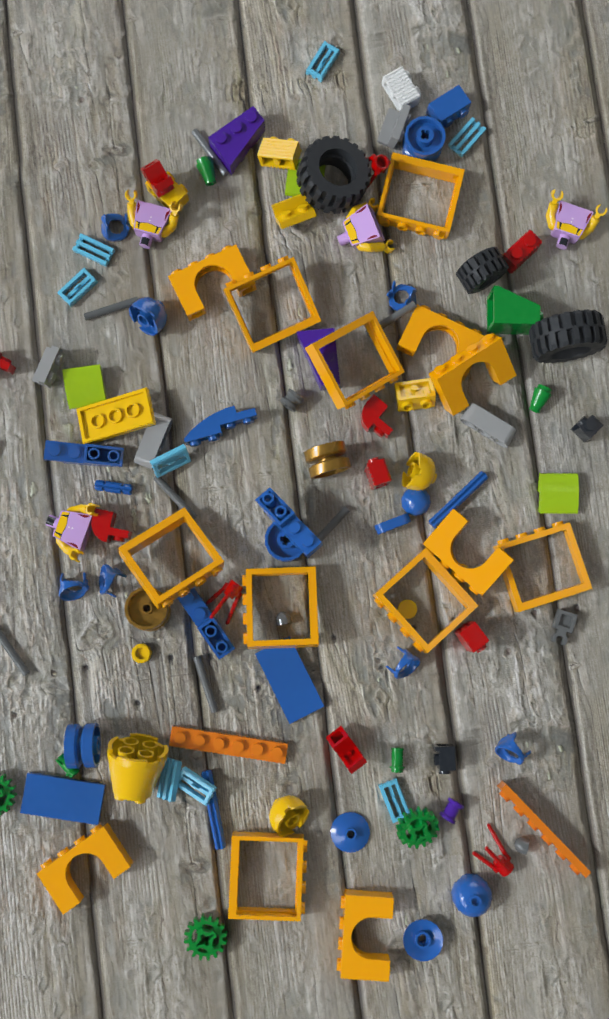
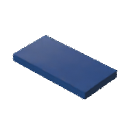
(290, 682)
(63, 798)

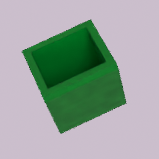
(510, 313)

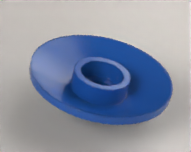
(350, 822)
(425, 949)

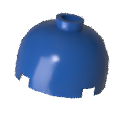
(149, 314)
(471, 895)

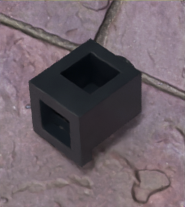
(587, 427)
(444, 758)

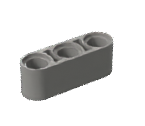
(488, 425)
(153, 440)

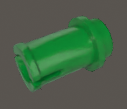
(397, 760)
(70, 772)

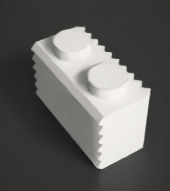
(401, 88)

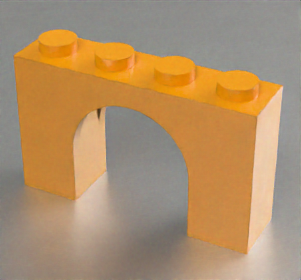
(185, 281)
(425, 321)
(448, 377)
(441, 544)
(56, 873)
(354, 962)

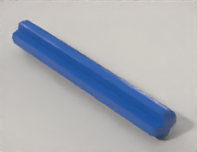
(458, 499)
(214, 815)

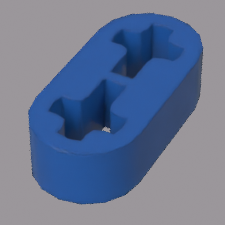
(392, 523)

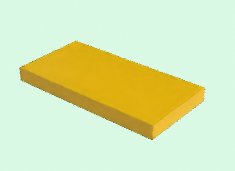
(116, 416)

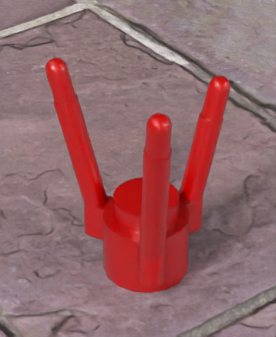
(379, 165)
(230, 590)
(501, 863)

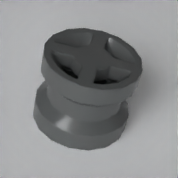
(291, 400)

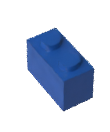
(449, 106)

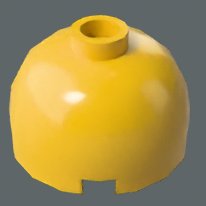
(420, 472)
(287, 814)

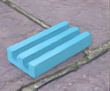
(315, 74)
(476, 126)
(79, 243)
(82, 292)
(169, 459)
(168, 778)
(388, 784)
(209, 794)

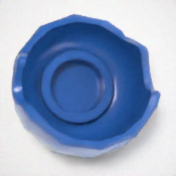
(416, 502)

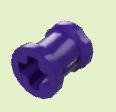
(451, 810)

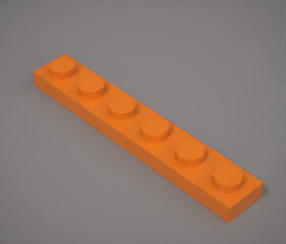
(228, 744)
(548, 836)

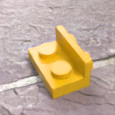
(292, 211)
(415, 394)

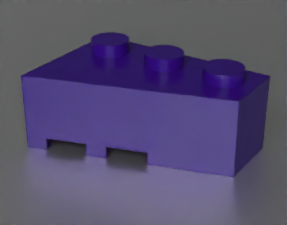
(237, 138)
(328, 352)

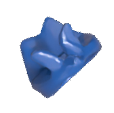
(107, 234)
(411, 291)
(106, 578)
(68, 595)
(408, 659)
(507, 743)

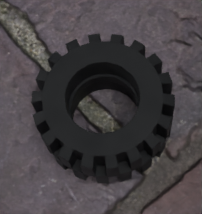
(482, 270)

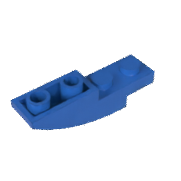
(211, 426)
(83, 454)
(288, 522)
(209, 628)

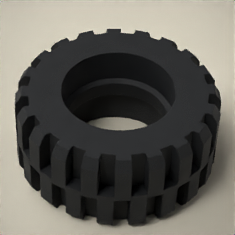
(343, 156)
(568, 336)

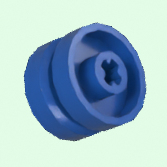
(424, 138)
(277, 548)
(82, 746)

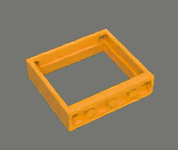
(428, 169)
(266, 270)
(383, 347)
(153, 534)
(451, 584)
(585, 584)
(248, 601)
(259, 913)

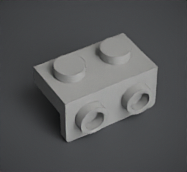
(393, 126)
(48, 366)

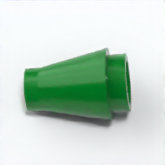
(206, 169)
(540, 397)

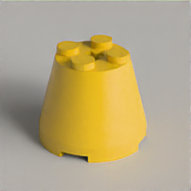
(135, 766)

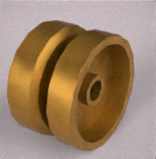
(327, 459)
(135, 609)

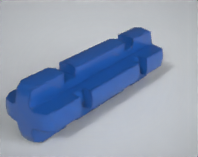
(113, 487)

